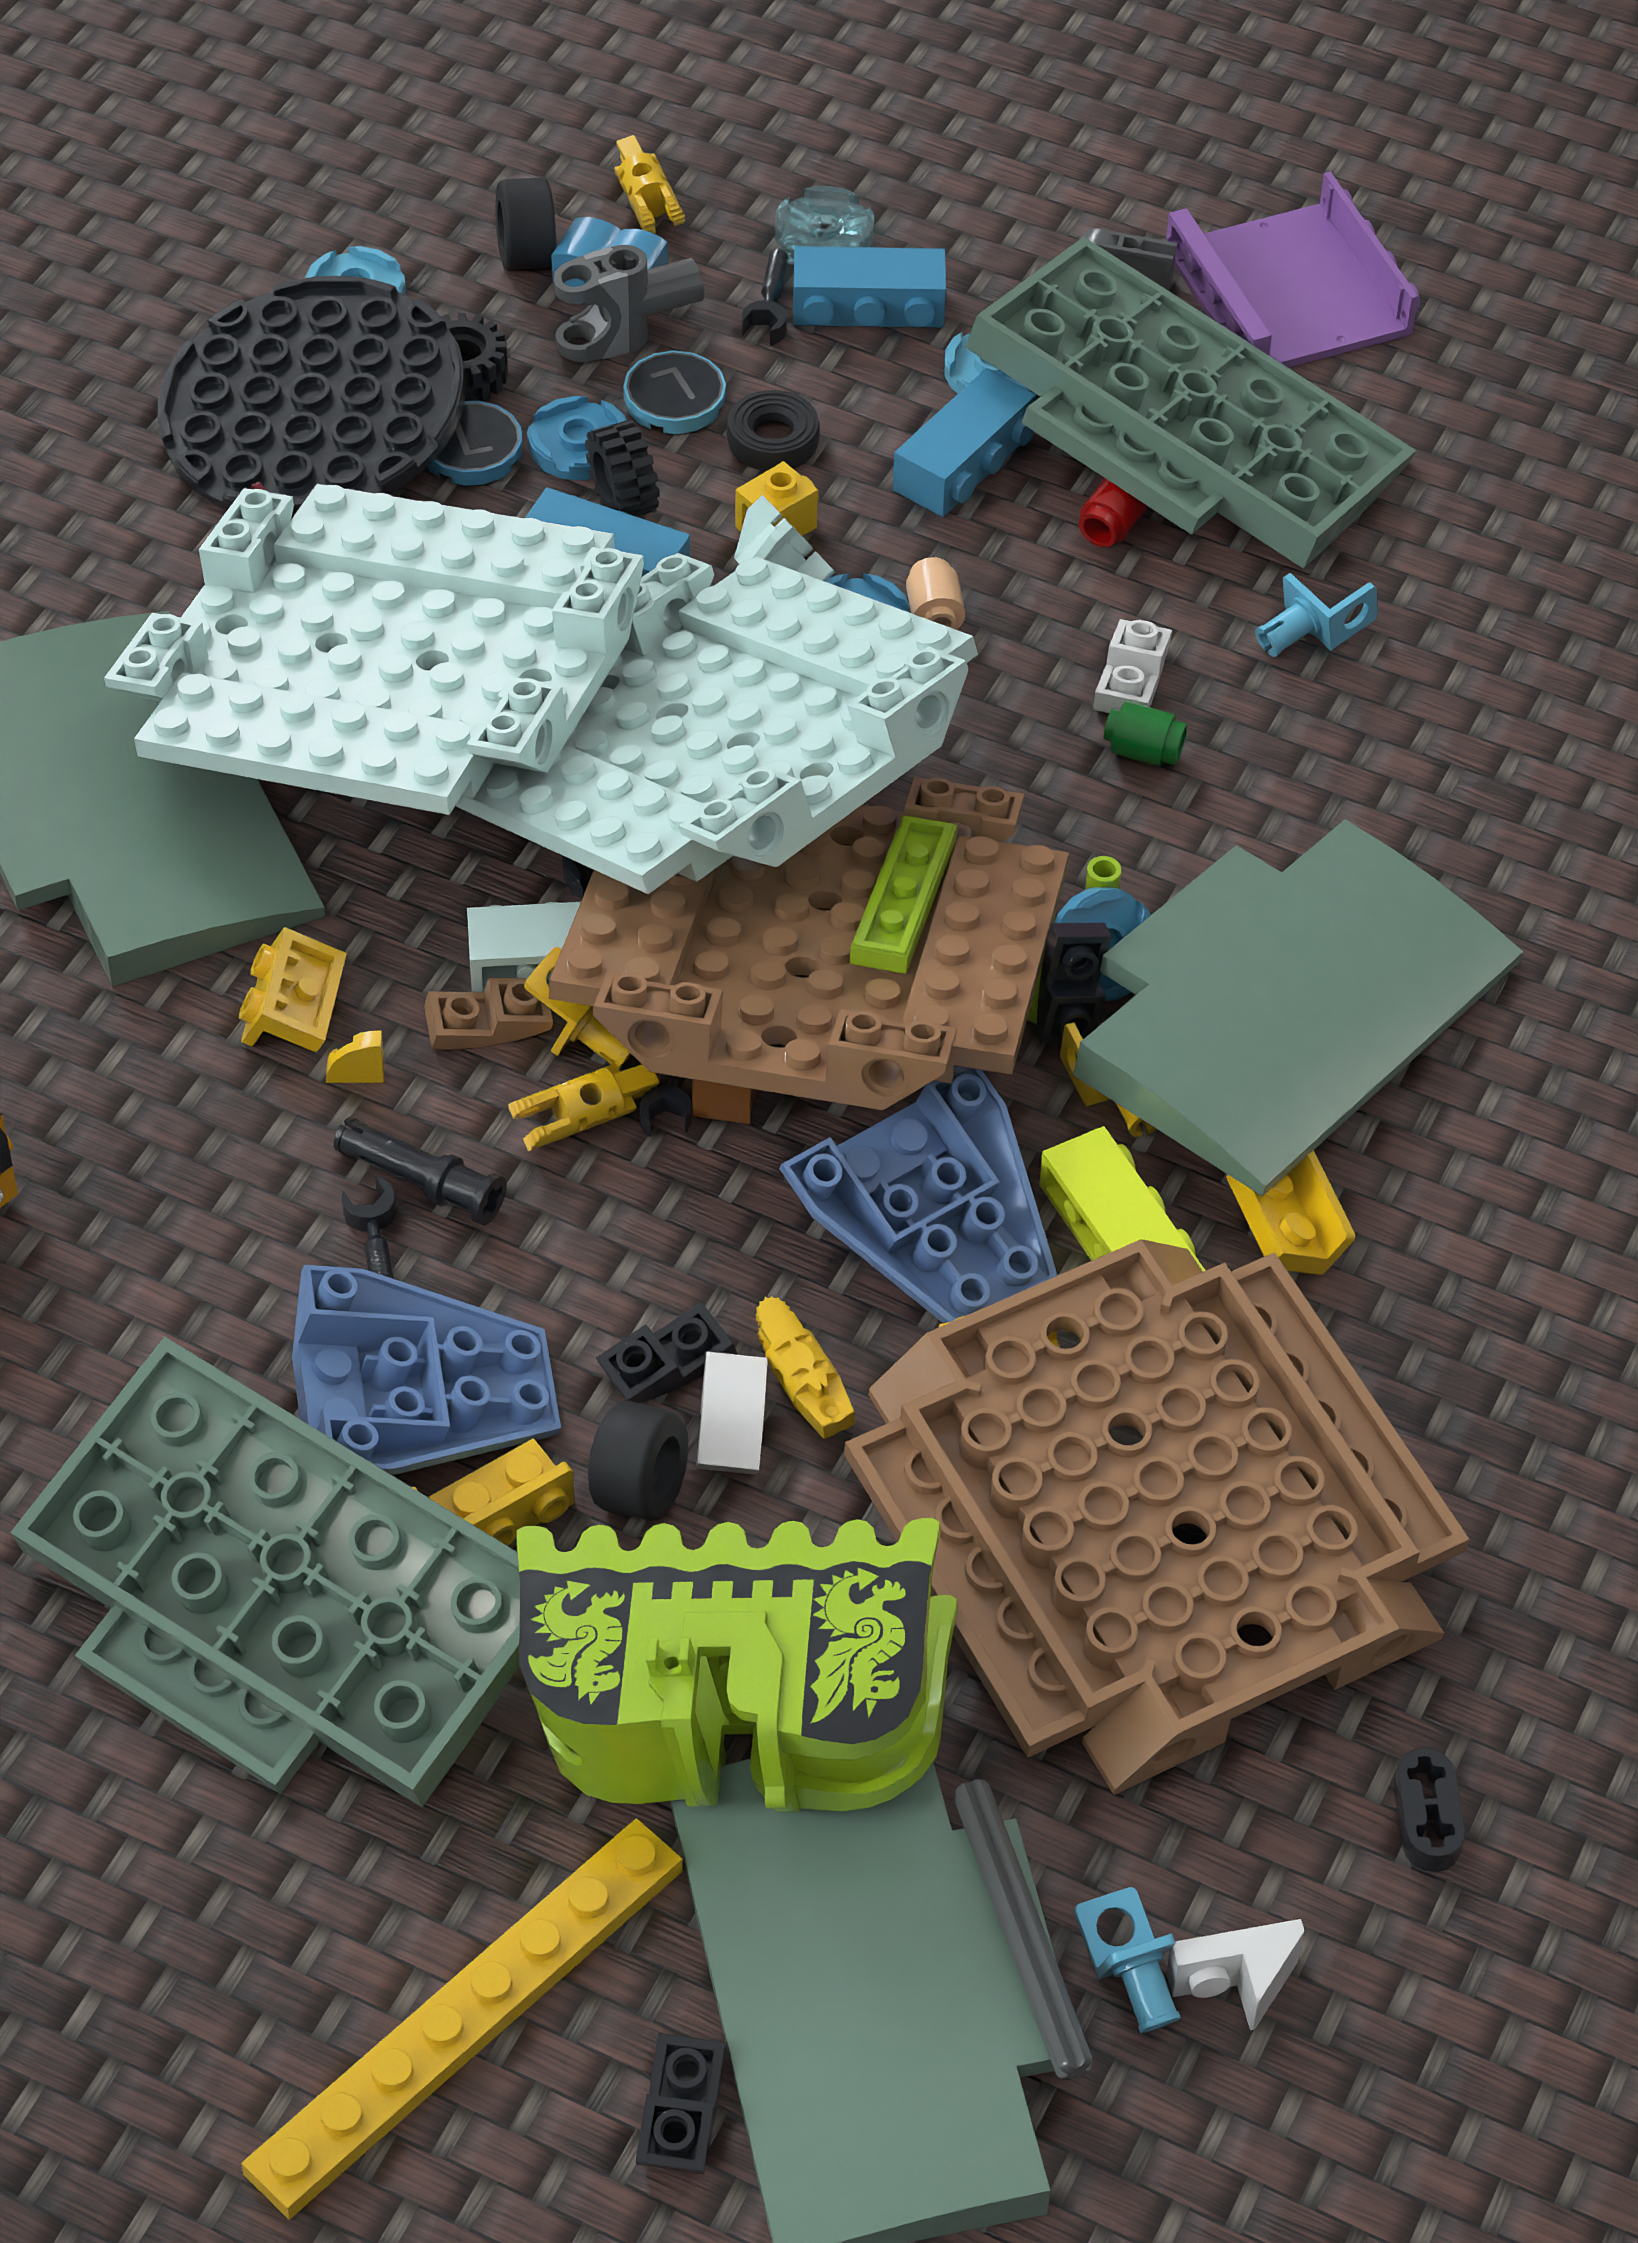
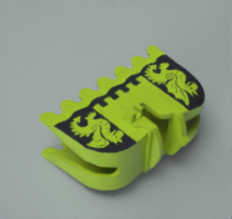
(672, 1647)

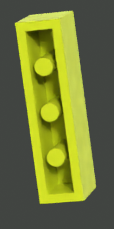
(1103, 1196)

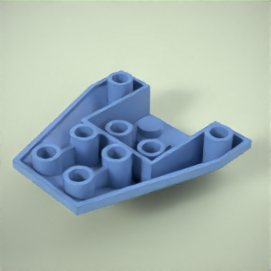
(934, 1198)
(415, 1371)

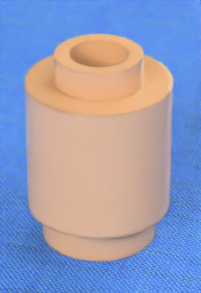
(936, 592)

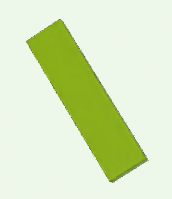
(903, 894)

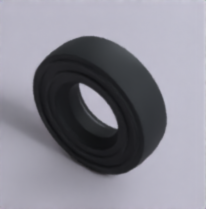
(773, 407)

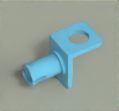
(1310, 615)
(1135, 1961)

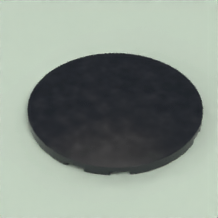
(313, 390)

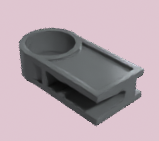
(1146, 255)

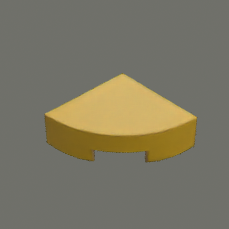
(358, 1061)

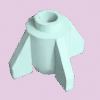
(778, 543)

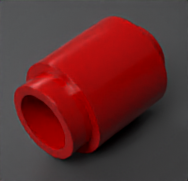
(1109, 514)

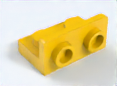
(292, 990)
(1298, 1218)
(511, 1492)

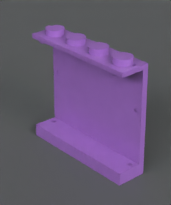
(1298, 279)

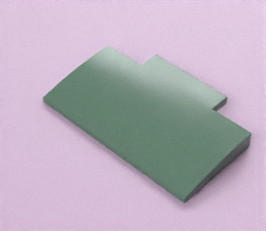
(1183, 406)
(147, 849)
(1286, 998)
(276, 1583)
(868, 2014)

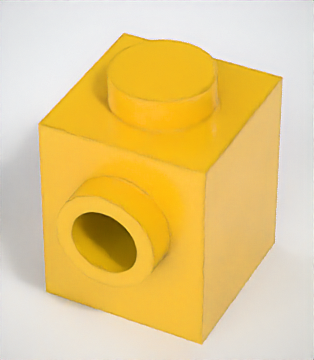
(787, 491)

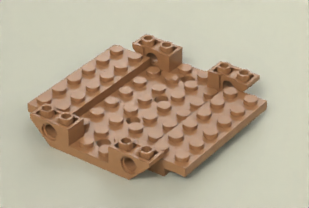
(708, 967)
(1066, 1541)

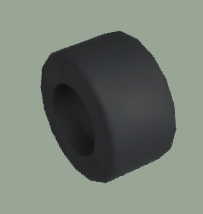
(525, 223)
(638, 1460)

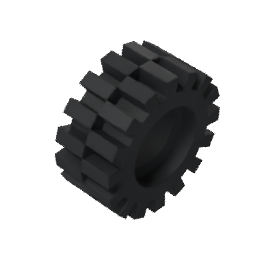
(489, 354)
(622, 469)

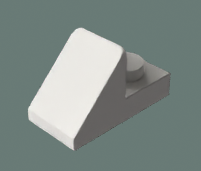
(1249, 1958)

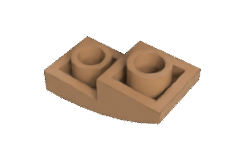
(485, 1018)

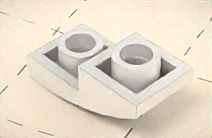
(1132, 665)
(732, 1413)

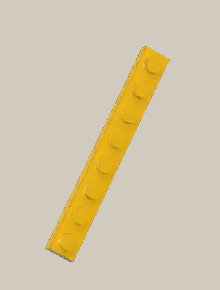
(461, 2019)

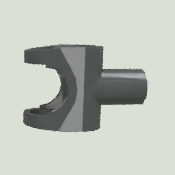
(619, 299)

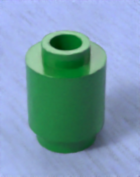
(1145, 734)

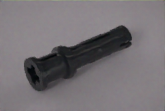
(442, 1177)

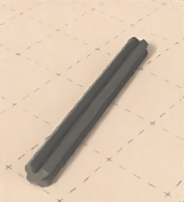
(1023, 1930)

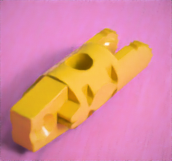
(646, 185)
(607, 1090)
(803, 1369)

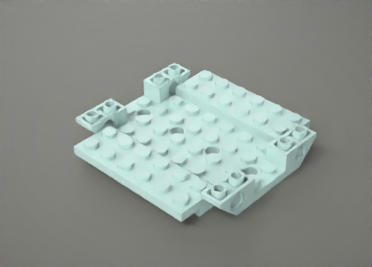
(498, 606)
(736, 724)

